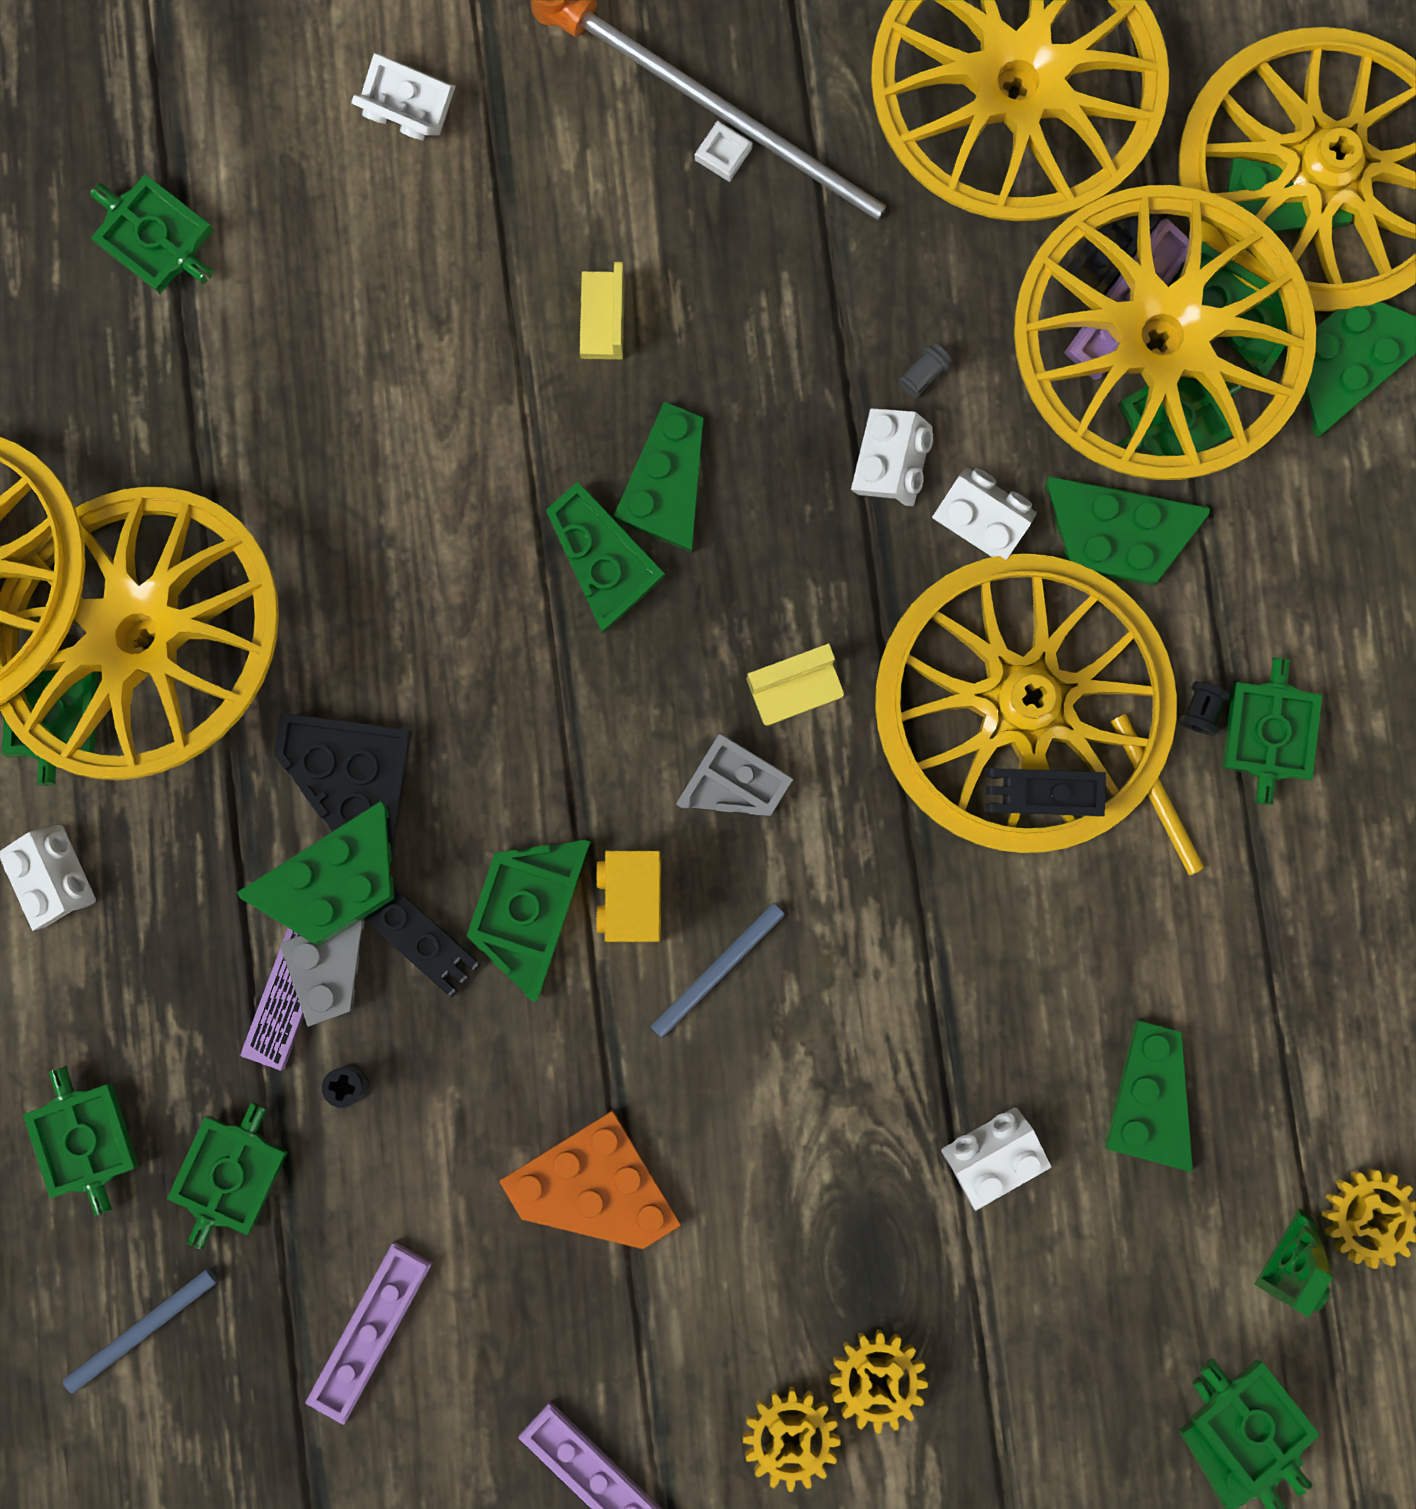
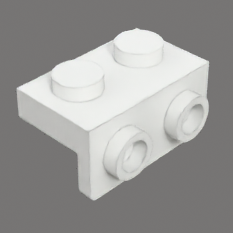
(404, 97)
(893, 455)
(985, 513)
(46, 876)
(996, 1158)

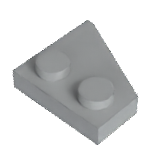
(735, 781)
(324, 973)

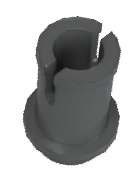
(925, 370)

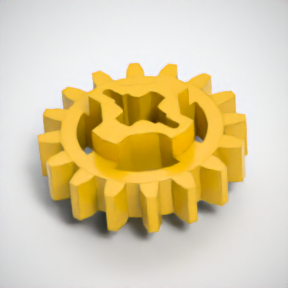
(1393, 1216)
(891, 1368)
(803, 1453)

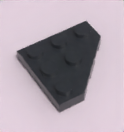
(345, 766)

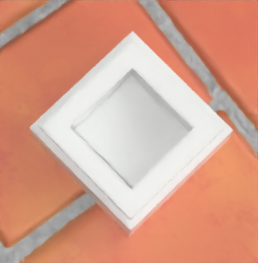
(723, 151)

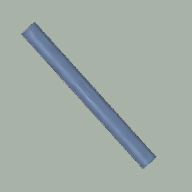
(718, 970)
(140, 1331)

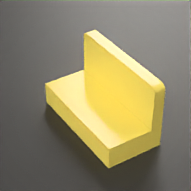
(602, 314)
(795, 685)

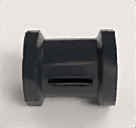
(1204, 693)
(334, 1094)

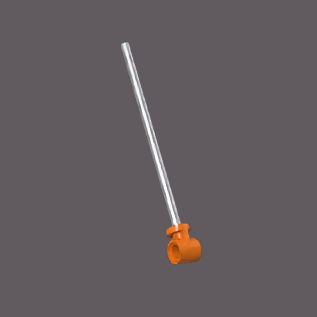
(578, 15)

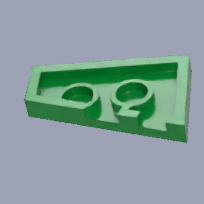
(1289, 216)
(1227, 289)
(665, 480)
(602, 555)
(1152, 1100)
(1298, 1268)

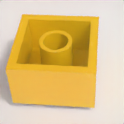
(631, 896)

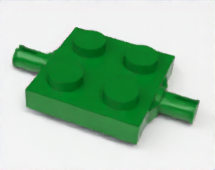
(152, 233)
(1201, 413)
(60, 721)
(1272, 731)
(80, 1140)
(227, 1175)
(1255, 1427)
(1222, 1480)

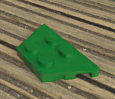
(1354, 356)
(1121, 531)
(331, 880)
(526, 909)

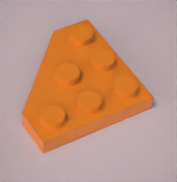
(593, 1188)

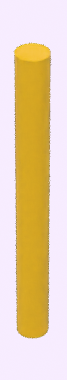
(1162, 804)

